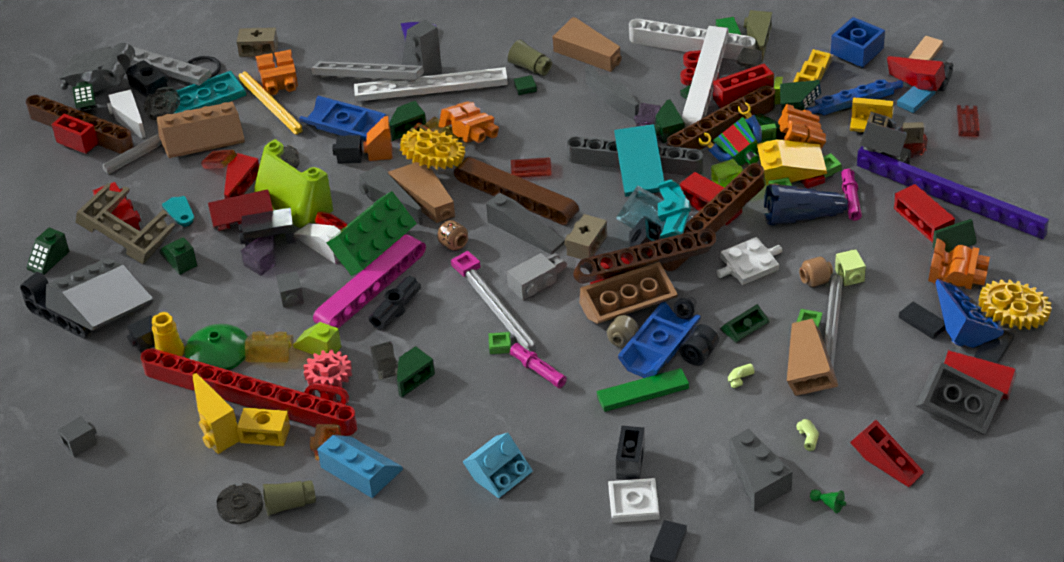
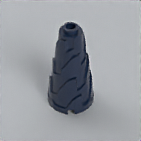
(794, 204)

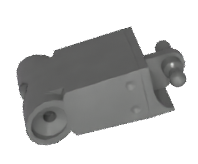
(99, 67)

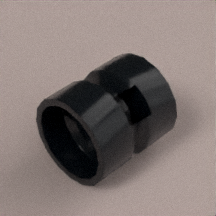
(699, 344)

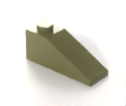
(759, 27)

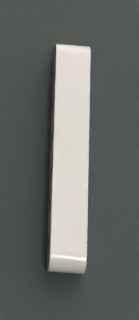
(682, 37)
(705, 73)

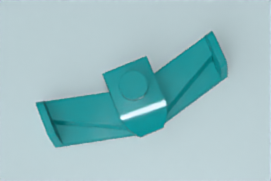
(673, 209)

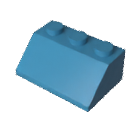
(357, 464)

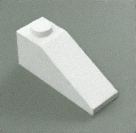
(126, 112)
(316, 237)

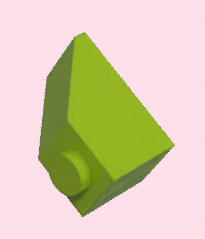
(319, 338)

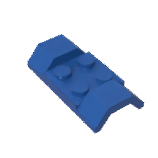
(342, 118)
(656, 341)

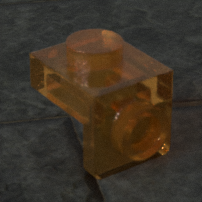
(322, 434)

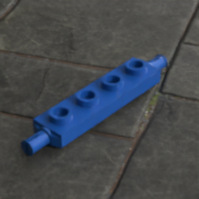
(844, 99)

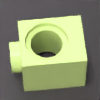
(850, 267)

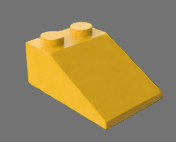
(791, 160)
(216, 417)

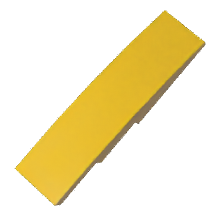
(814, 67)

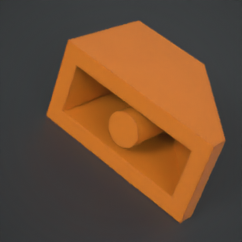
(379, 141)

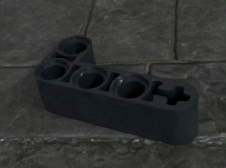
(34, 296)

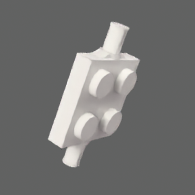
(749, 261)

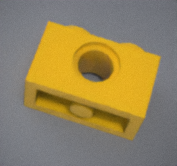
(263, 427)

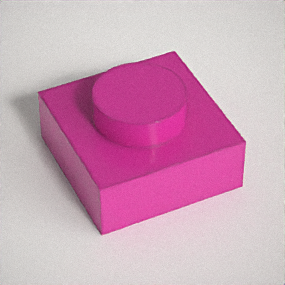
(465, 263)

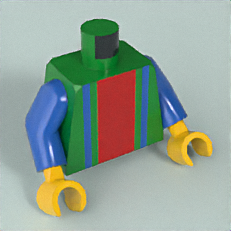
(738, 141)

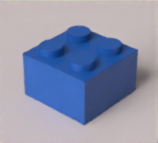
(857, 42)

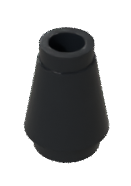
(685, 307)

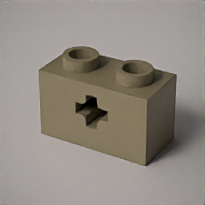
(257, 41)
(586, 237)

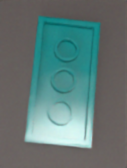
(212, 92)
(639, 158)

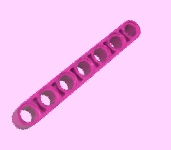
(370, 282)

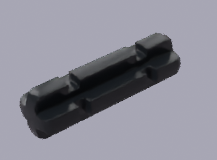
(948, 67)

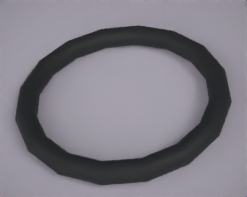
(207, 58)

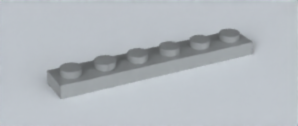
(173, 67)
(367, 70)

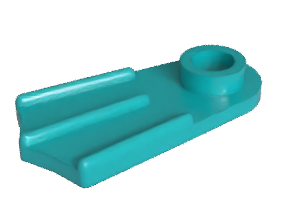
(179, 210)

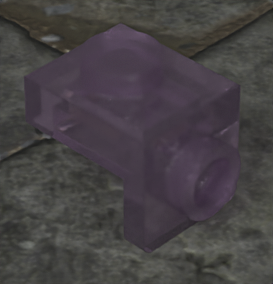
(646, 114)

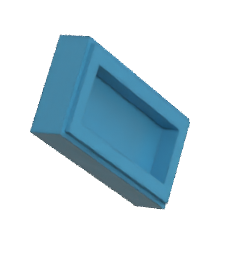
(914, 99)

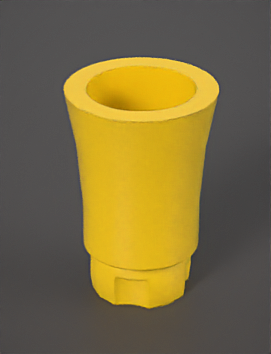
(166, 334)

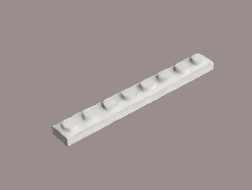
(431, 84)

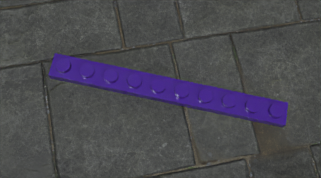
(954, 193)

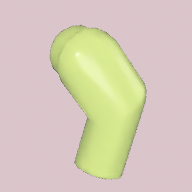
(738, 373)
(807, 427)

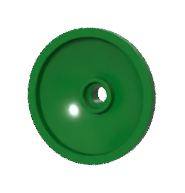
(217, 346)

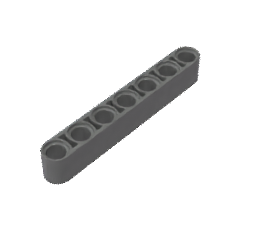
(604, 153)

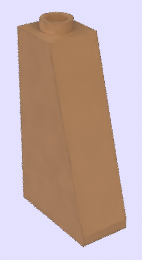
(586, 45)
(425, 190)
(808, 360)

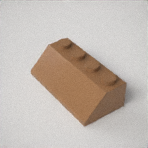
(200, 129)
(626, 293)

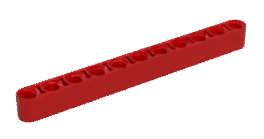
(249, 390)

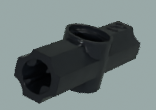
(394, 302)

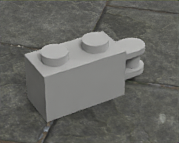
(535, 275)

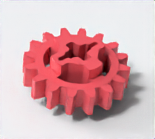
(328, 369)

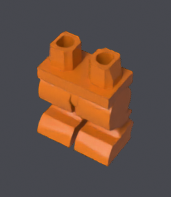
(277, 77)
(469, 122)
(801, 126)
(959, 266)

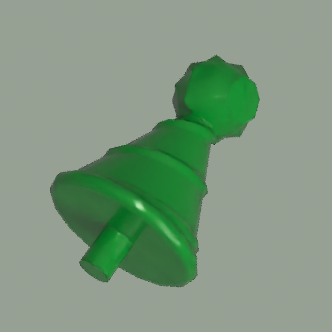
(834, 500)

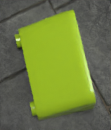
(289, 188)

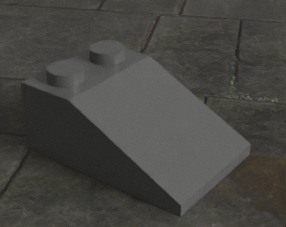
(959, 398)

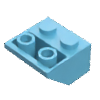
(498, 465)

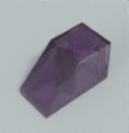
(260, 254)

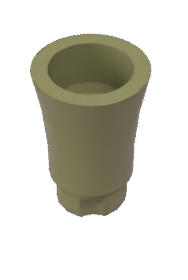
(529, 58)
(288, 496)

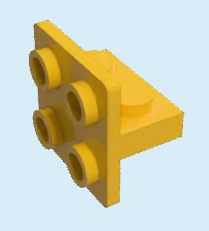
(861, 110)

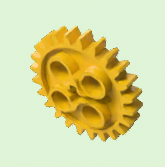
(432, 149)
(1014, 304)

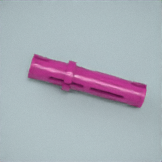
(850, 189)
(532, 361)

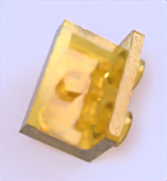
(268, 347)

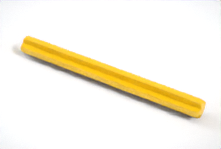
(275, 107)

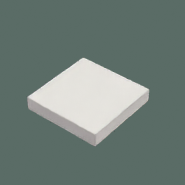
(633, 500)

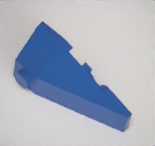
(964, 319)

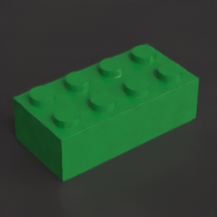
(371, 233)

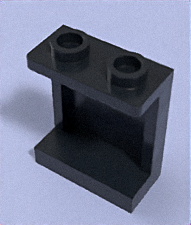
(267, 224)

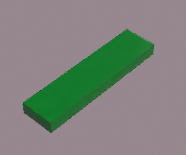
(642, 389)

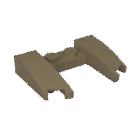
(139, 244)

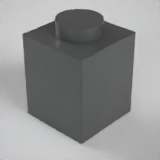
(290, 289)
(78, 436)

